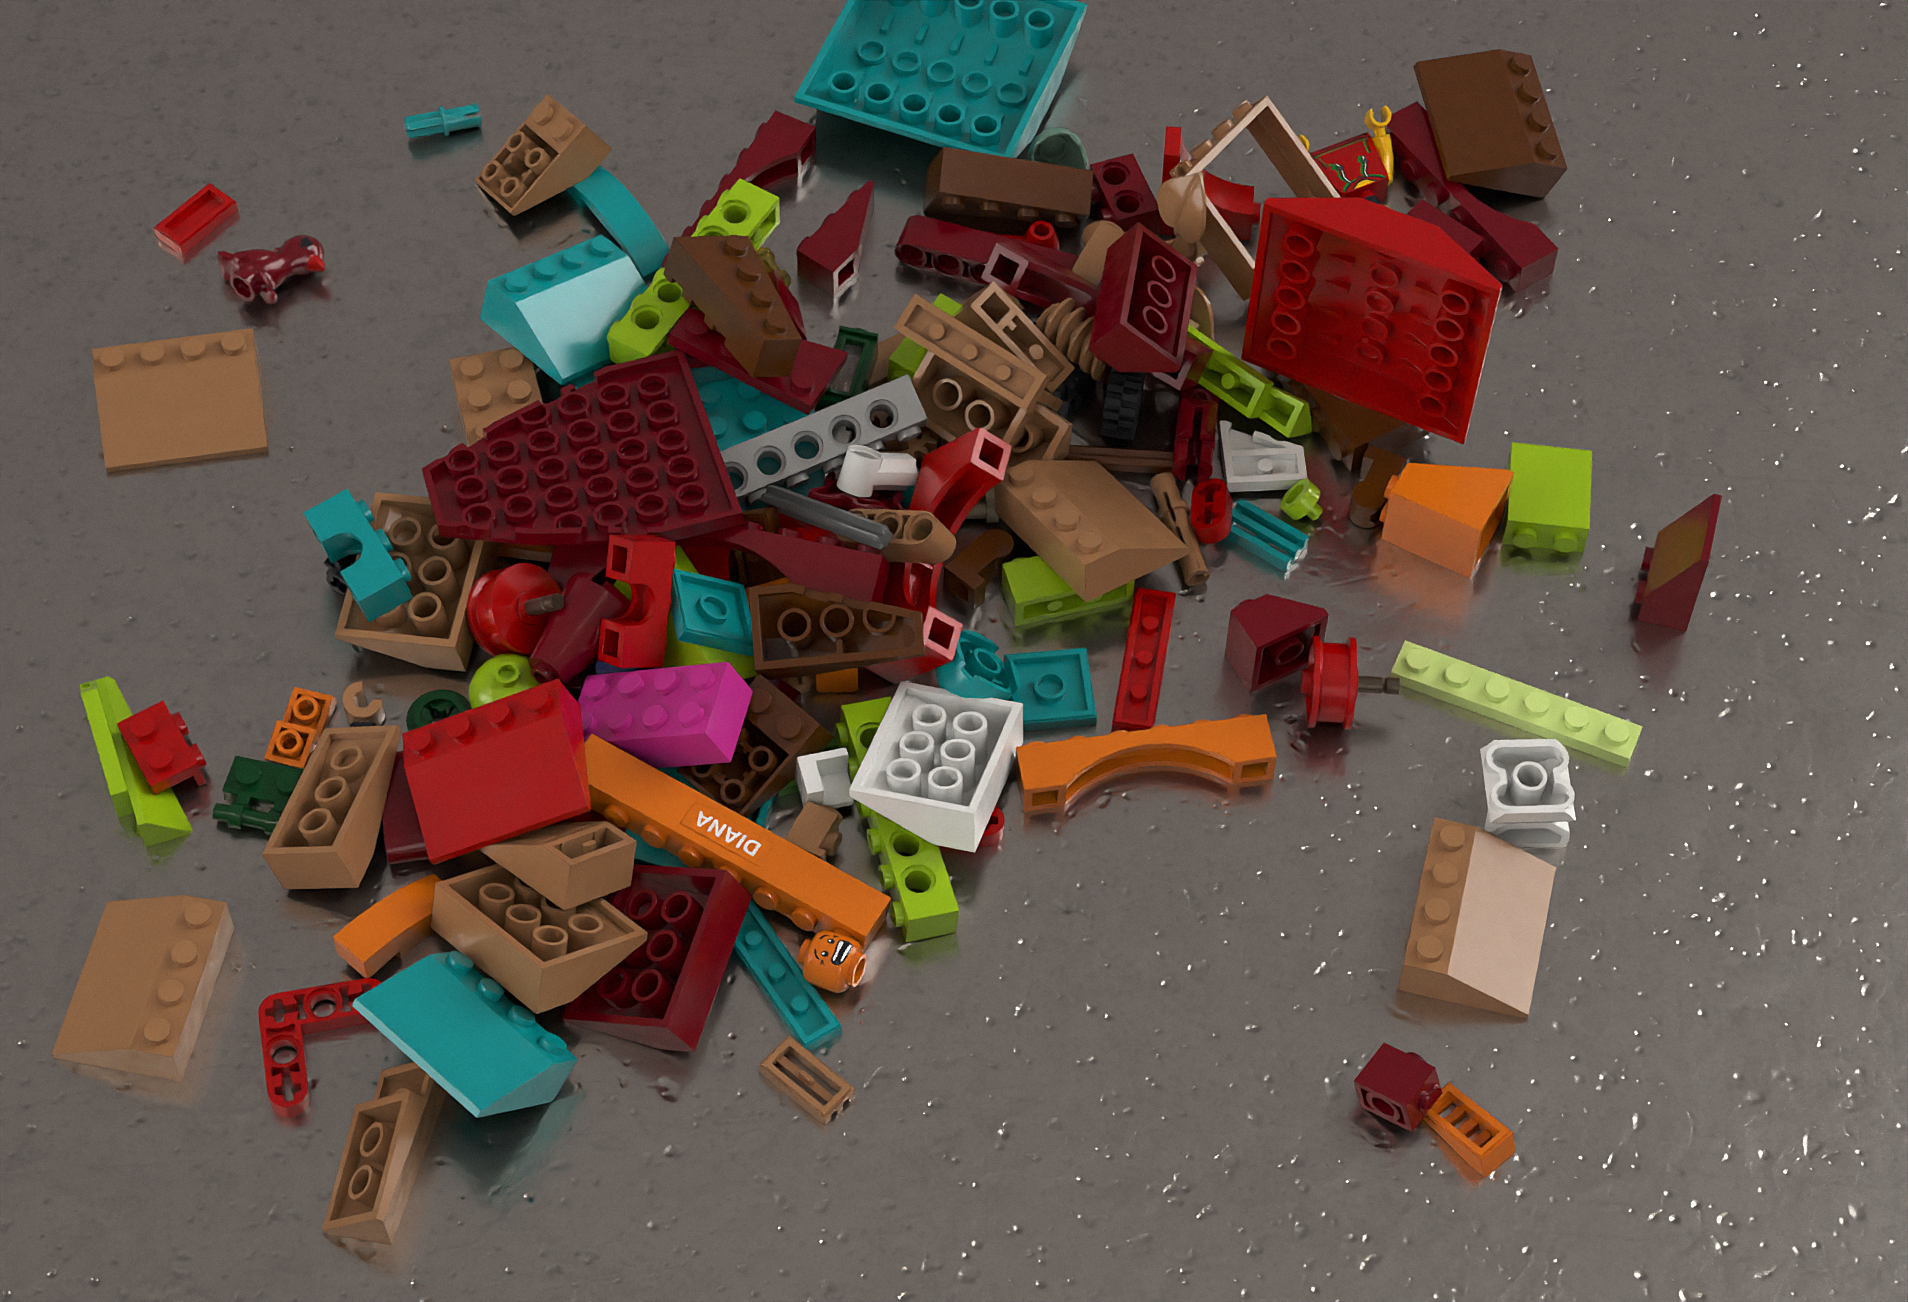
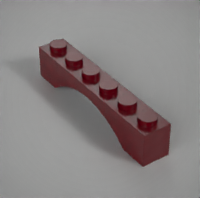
(775, 156)
(1511, 246)
(1044, 282)

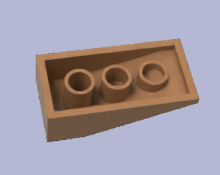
(335, 810)

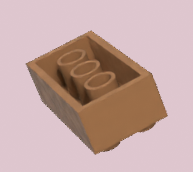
(491, 388)

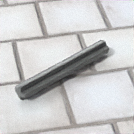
(827, 517)

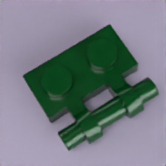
(259, 785)

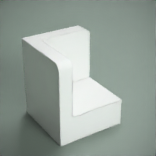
(824, 778)

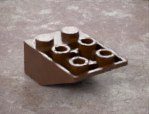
(765, 752)

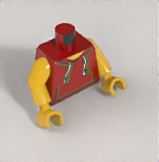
(1360, 164)

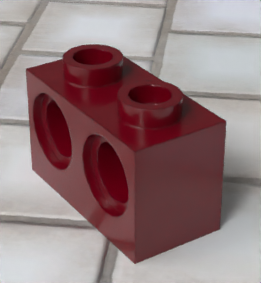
(1123, 194)

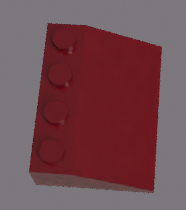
(671, 980)

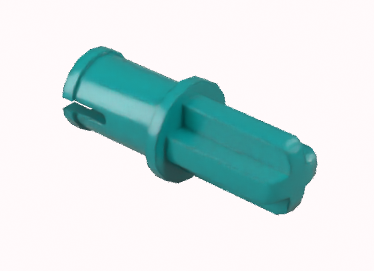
(442, 121)

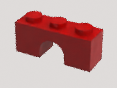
(640, 633)

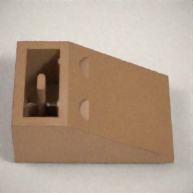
(542, 158)
(569, 860)

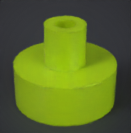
(1302, 500)

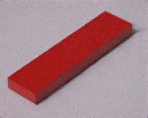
(1143, 660)

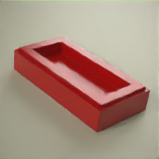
(195, 219)

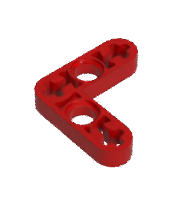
(291, 1033)

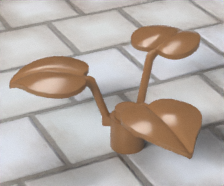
(1183, 207)

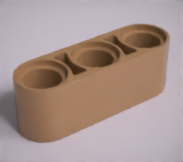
(916, 536)

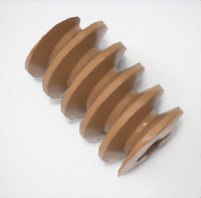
(1072, 336)

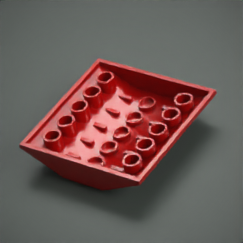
(1371, 310)

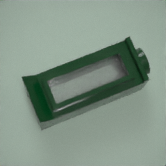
(857, 371)

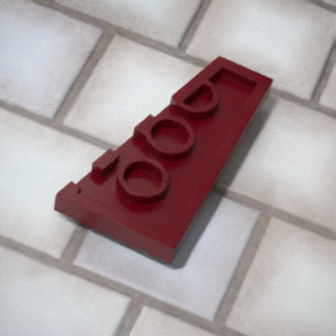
(809, 379)

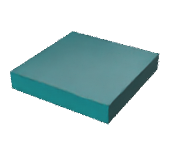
(711, 612)
(1054, 689)

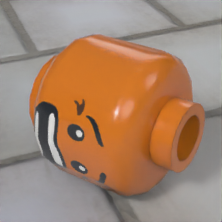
(832, 961)

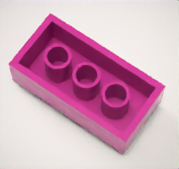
(668, 713)

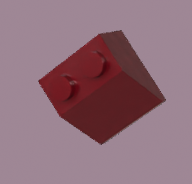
(1271, 638)

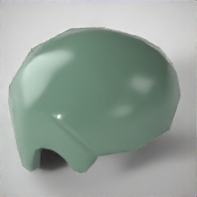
(1058, 147)

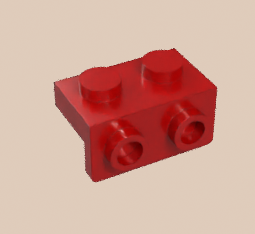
(160, 747)

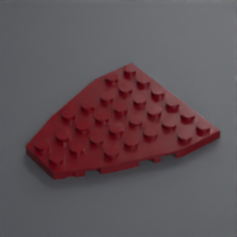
(594, 463)

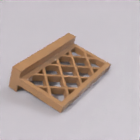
(975, 355)

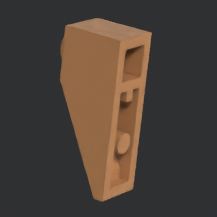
(1002, 322)

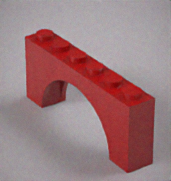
(949, 488)

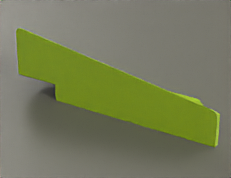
(1251, 391)
(157, 815)

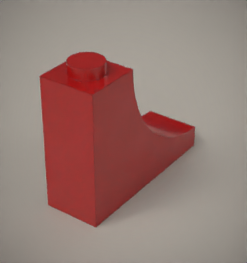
(1230, 199)

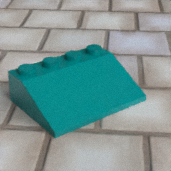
(564, 306)
(468, 1035)

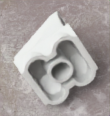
(1528, 792)

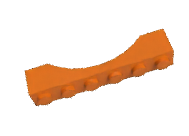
(1227, 748)

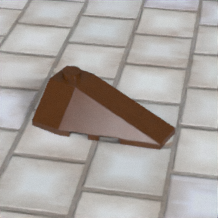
(822, 632)

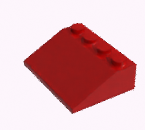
(497, 770)

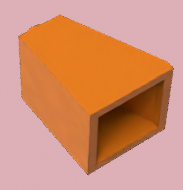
(1446, 512)

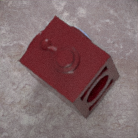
(1398, 1086)

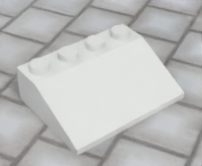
(940, 763)

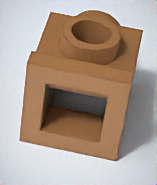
(817, 830)

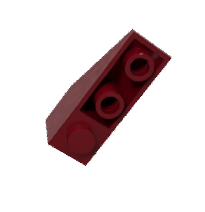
(836, 249)

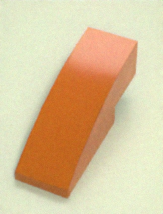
(388, 927)

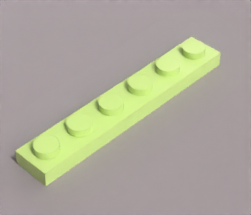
(1516, 703)

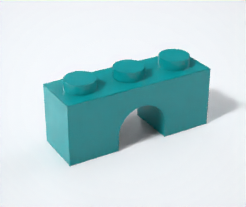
(345, 529)

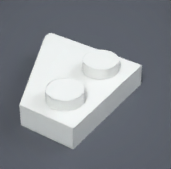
(1259, 461)

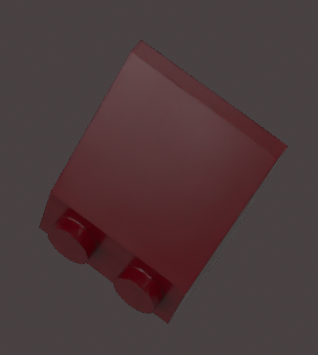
(1677, 567)

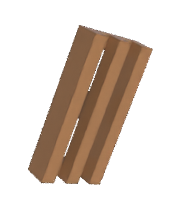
(794, 1091)

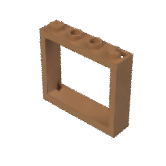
(1286, 155)

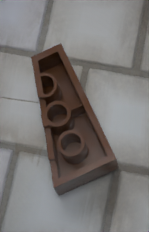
(1007, 188)
(737, 300)

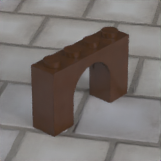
(1350, 426)

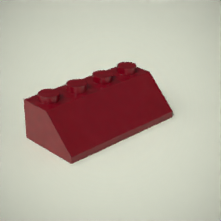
(1143, 304)

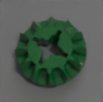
(435, 702)

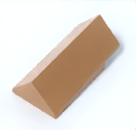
(962, 404)
(384, 1155)

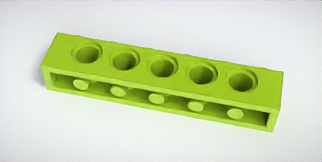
(653, 315)
(918, 914)

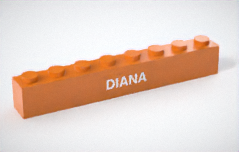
(717, 838)

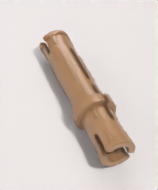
(1175, 515)

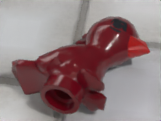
(263, 270)

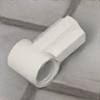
(871, 470)

